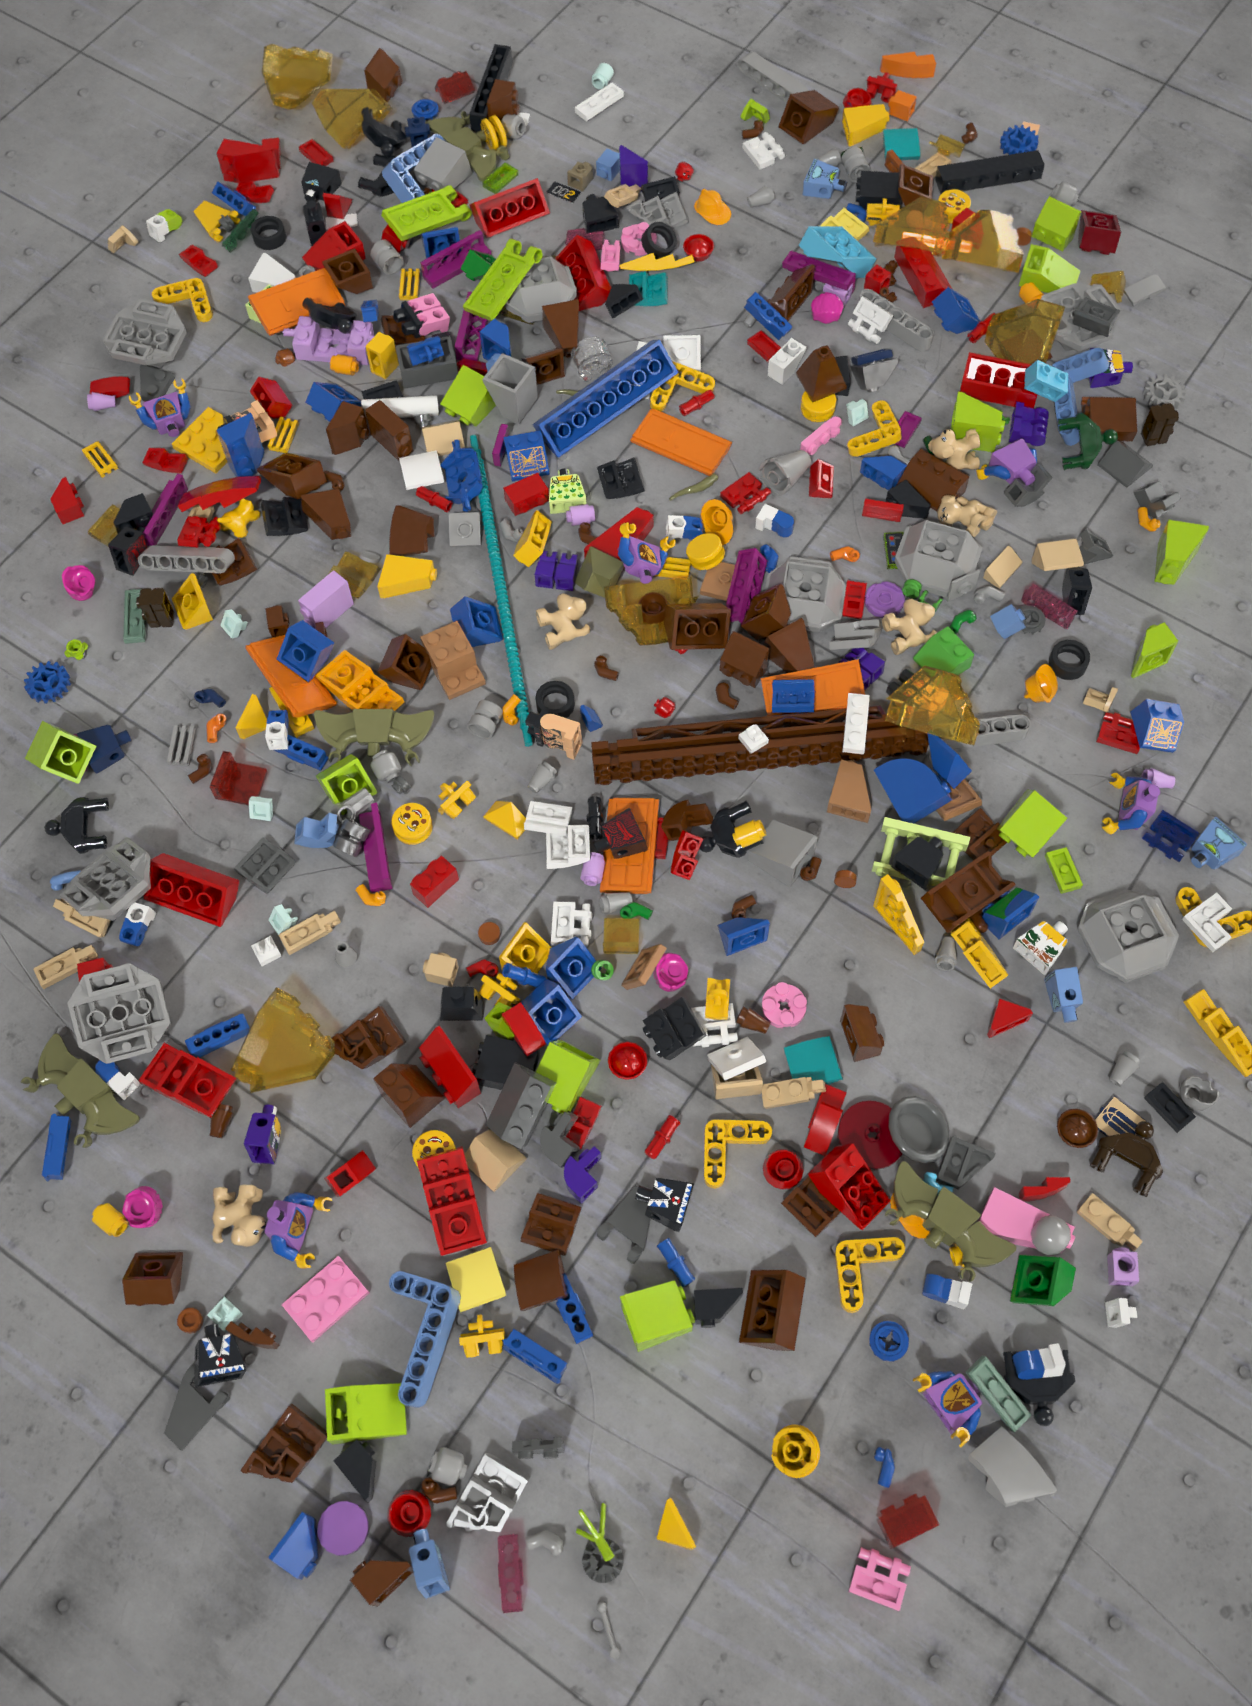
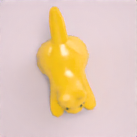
(238, 518)

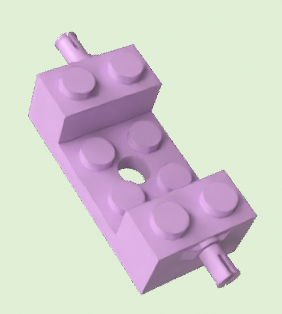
(315, 343)

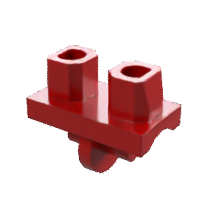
(881, 85)

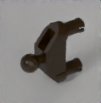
(1133, 1150)

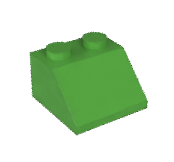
(945, 652)

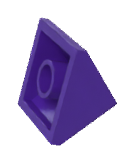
(632, 168)

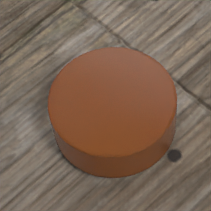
(1024, 236)
(845, 879)
(489, 933)
(190, 1320)

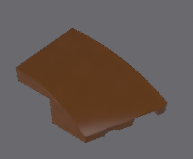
(409, 532)
(369, 1039)
(287, 1447)

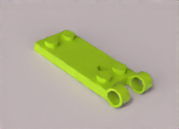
(419, 215)
(499, 285)

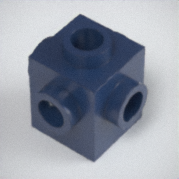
(417, 130)

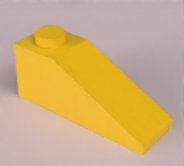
(533, 539)

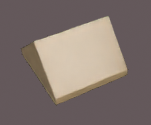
(440, 437)
(1057, 555)
(743, 1084)
(493, 1159)

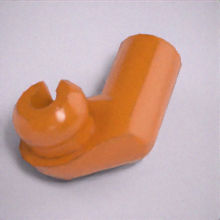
(845, 553)
(214, 726)

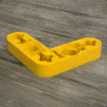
(187, 293)
(681, 381)
(884, 430)
(1232, 920)
(727, 1137)
(858, 1257)

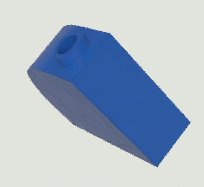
(912, 788)

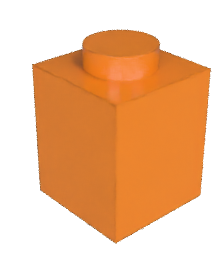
(902, 105)

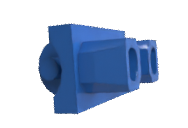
(425, 350)

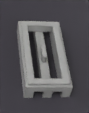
(173, 744)

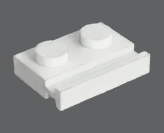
(548, 818)

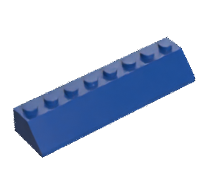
(606, 397)

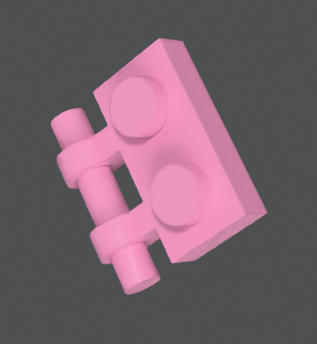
(876, 1586)

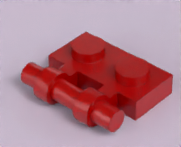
(743, 488)
(197, 531)
(1118, 736)

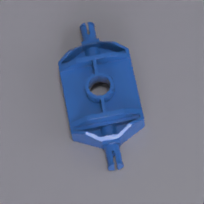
(461, 464)

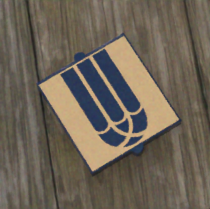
(1117, 1118)

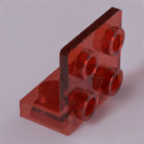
(236, 781)

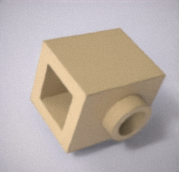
(441, 969)

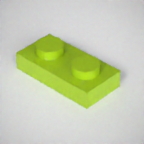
(1063, 870)

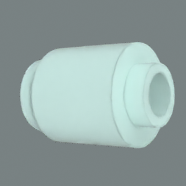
(602, 75)

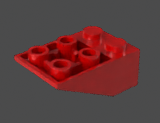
(333, 243)
(849, 1185)

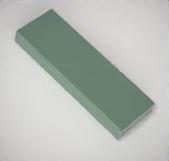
(133, 622)
(998, 1393)

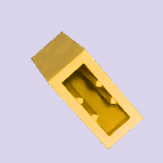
(863, 122)
(405, 575)

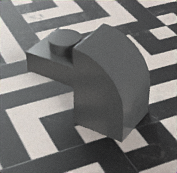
(1023, 495)
(1155, 499)
(554, 1140)

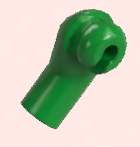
(961, 618)
(634, 909)

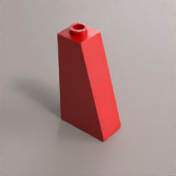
(609, 540)

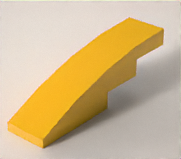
(649, 263)
(979, 953)
(1220, 1030)

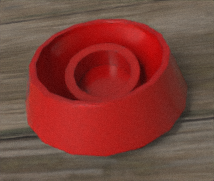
(857, 97)
(698, 246)
(627, 1060)
(783, 1169)
(408, 1513)

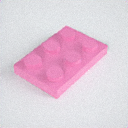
(325, 1299)

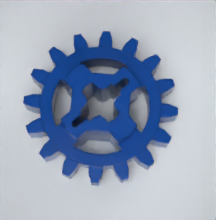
(1018, 140)
(47, 682)

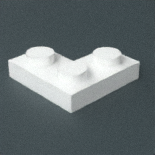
(1204, 922)

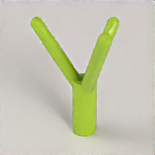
(597, 1538)

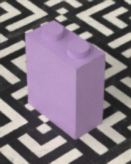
(326, 600)

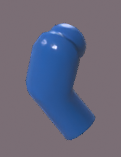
(858, 210)
(771, 557)
(888, 1466)

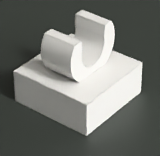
(753, 738)
(266, 951)
(1119, 1313)

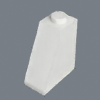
(268, 272)

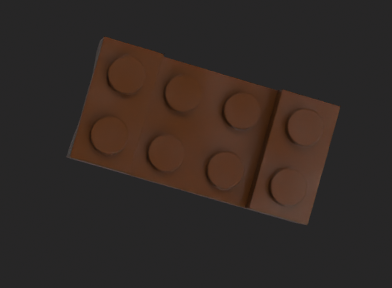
(966, 892)

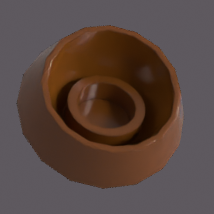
(653, 607)
(1077, 1128)

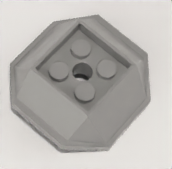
(542, 285)
(1071, 296)
(145, 334)
(936, 555)
(823, 596)
(110, 882)
(1126, 953)
(94, 1018)

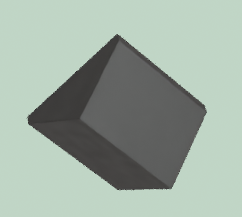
(1095, 316)
(1124, 463)

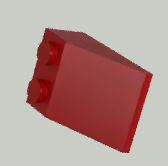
(246, 161)

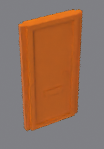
(282, 304)
(681, 442)
(830, 682)
(295, 692)
(635, 871)

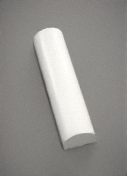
(407, 406)

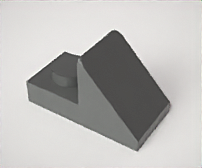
(1094, 548)

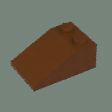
(294, 474)

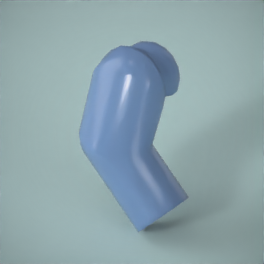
(58, 880)

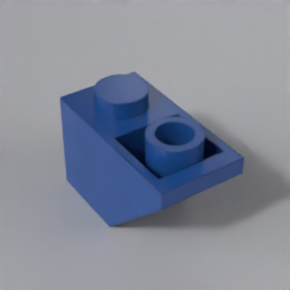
(883, 470)

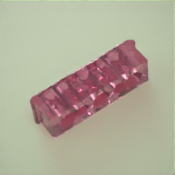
(1050, 606)
(516, 1563)

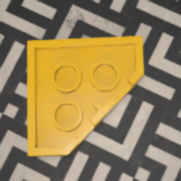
(202, 442)
(895, 911)

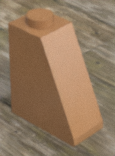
(850, 793)

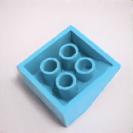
(837, 245)

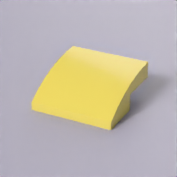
(849, 223)
(476, 1279)

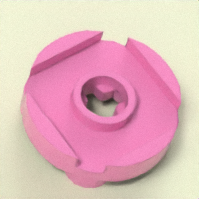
(630, 238)
(784, 993)

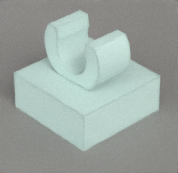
(857, 411)
(232, 623)
(261, 808)
(281, 919)
(224, 1313)

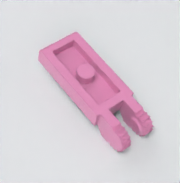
(610, 256)
(821, 435)

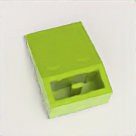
(1047, 270)
(364, 1413)

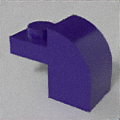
(576, 1174)

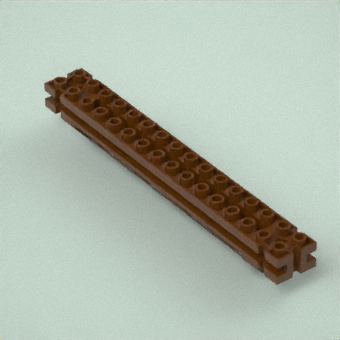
(719, 752)

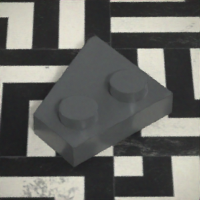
(154, 382)
(962, 1162)
(549, 1448)

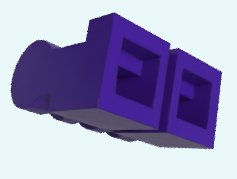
(1029, 424)
(563, 574)
(870, 665)

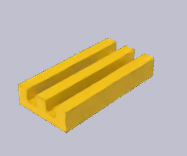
(410, 273)
(286, 423)
(106, 468)
(675, 564)

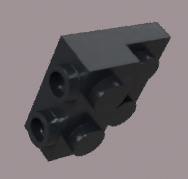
(673, 1029)

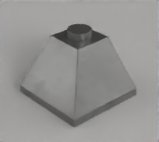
(874, 374)

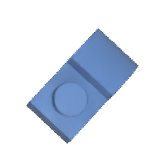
(316, 833)

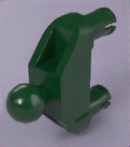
(1090, 440)

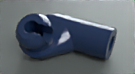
(209, 696)

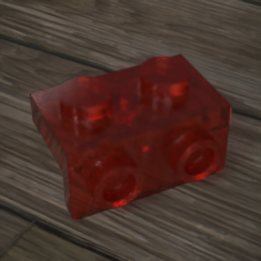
(454, 87)

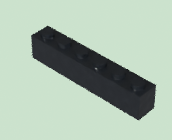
(497, 68)
(990, 172)

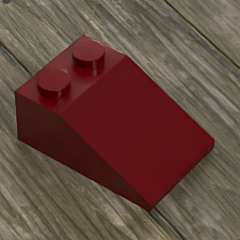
(1098, 232)

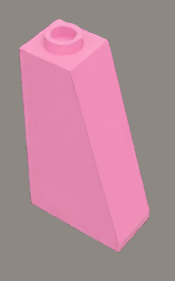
(1013, 1219)

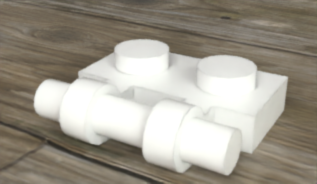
(759, 153)
(873, 315)
(564, 921)
(710, 1024)

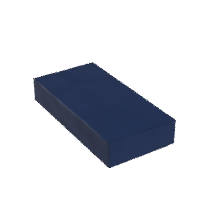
(871, 356)

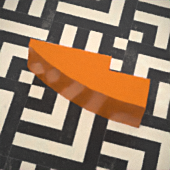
(909, 65)

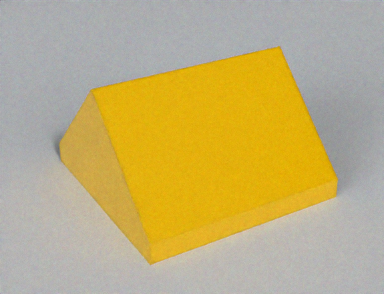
(191, 604)
(526, 950)

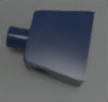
(108, 746)

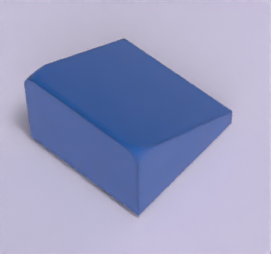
(590, 718)

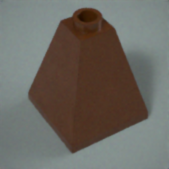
(561, 324)
(821, 374)
(790, 648)

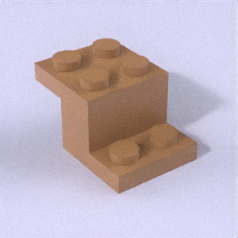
(453, 660)

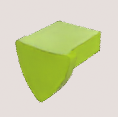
(755, 109)

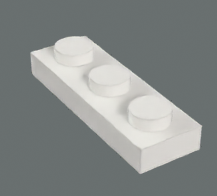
(599, 101)
(856, 723)

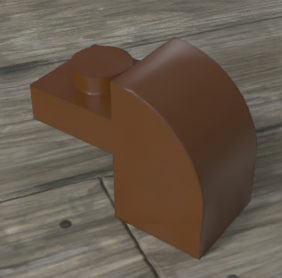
(683, 817)

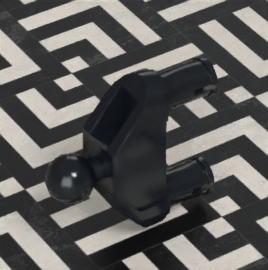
(381, 135)
(379, 186)
(334, 317)
(75, 824)
(723, 828)
(1039, 1390)

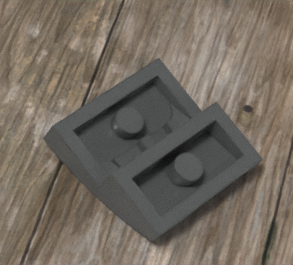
(264, 865)

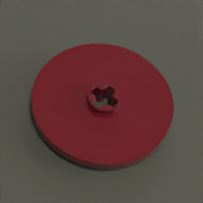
(855, 1129)

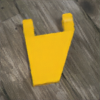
(209, 214)

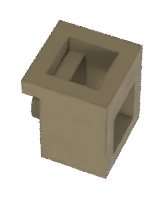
(580, 171)

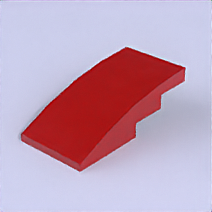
(223, 491)
(187, 1080)
(451, 1201)

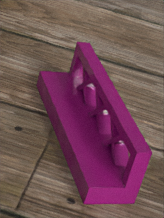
(451, 266)
(823, 272)
(467, 330)
(164, 509)
(743, 584)
(376, 851)

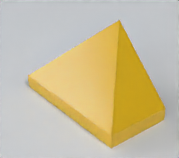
(252, 719)
(507, 818)
(673, 1528)

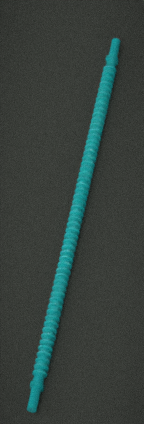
(502, 597)

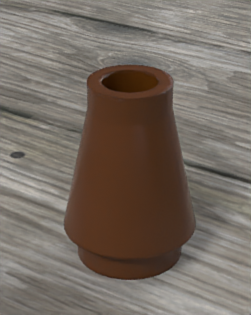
(752, 1020)
(220, 1121)

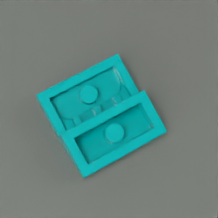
(903, 142)
(652, 288)
(814, 1059)

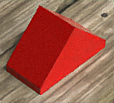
(336, 205)
(1007, 1016)

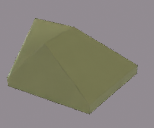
(598, 571)

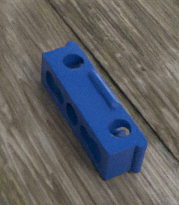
(233, 198)
(370, 310)
(767, 316)
(301, 751)
(209, 1035)
(56, 1147)
(579, 1313)
(535, 1356)

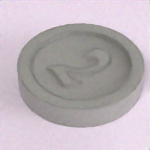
(369, 557)

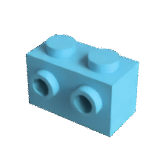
(1046, 381)

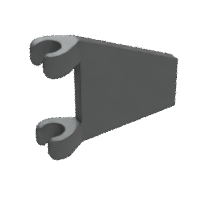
(631, 1222)
(191, 1411)

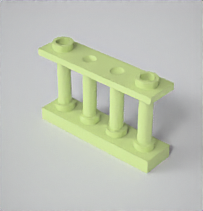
(895, 828)

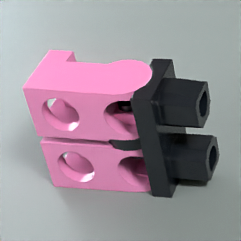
(422, 316)

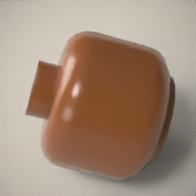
(285, 357)

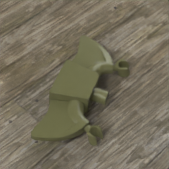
(454, 132)
(374, 729)
(81, 1089)
(947, 1221)

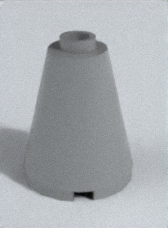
(784, 471)

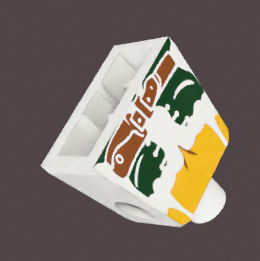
(1042, 945)

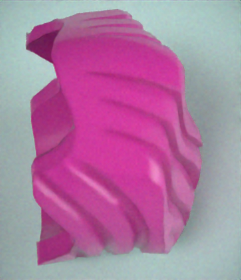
(826, 308)
(78, 582)
(671, 972)
(142, 1207)

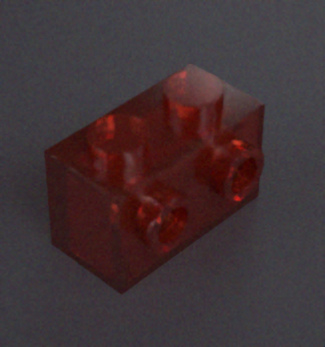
(907, 1521)

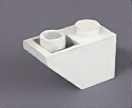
(785, 361)

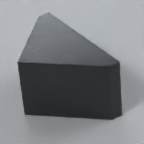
(622, 298)

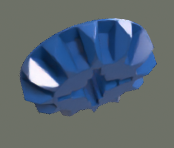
(423, 105)
(898, 1335)

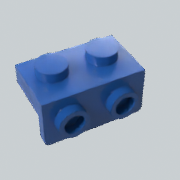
(793, 696)

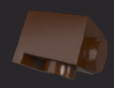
(277, 621)

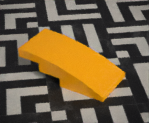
(357, 684)

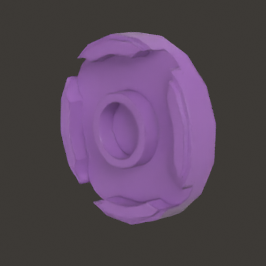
(884, 599)
(343, 1528)

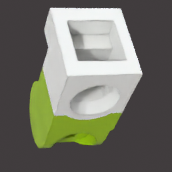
(162, 224)

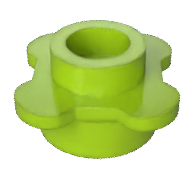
(74, 645)

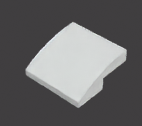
(421, 470)
(569, 849)

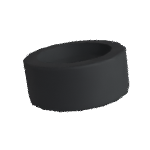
(266, 223)
(663, 230)
(1073, 647)
(556, 687)

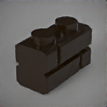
(1159, 424)
(155, 607)

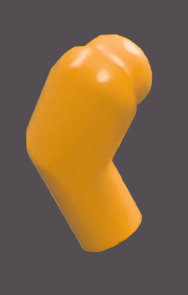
(1144, 521)
(509, 710)
(369, 898)

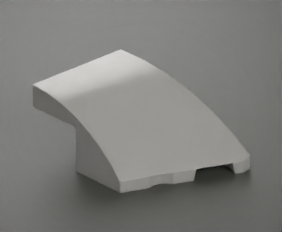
(667, 210)
(856, 634)
(1010, 1470)
(488, 1496)

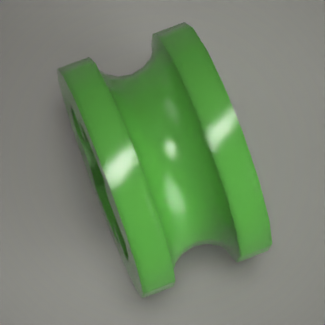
(912, 588)
(597, 974)

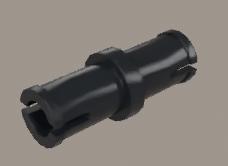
(595, 818)

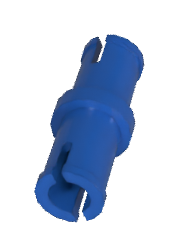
(522, 975)
(676, 1262)

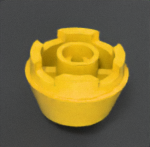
(795, 1451)

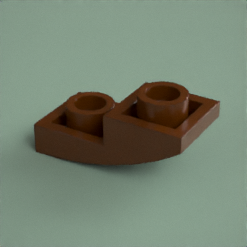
(257, 1338)

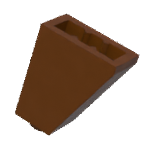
(328, 513)

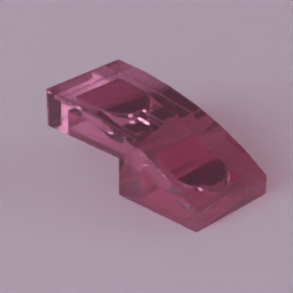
(596, 238)

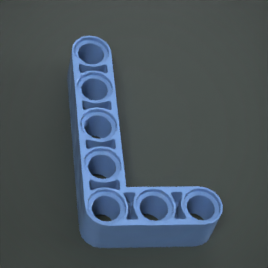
(398, 170)
(1078, 368)
(427, 1332)

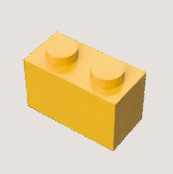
(382, 355)

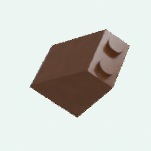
(807, 115)
(408, 1091)

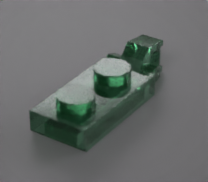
(240, 231)

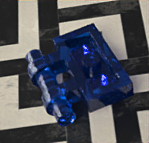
(1174, 831)

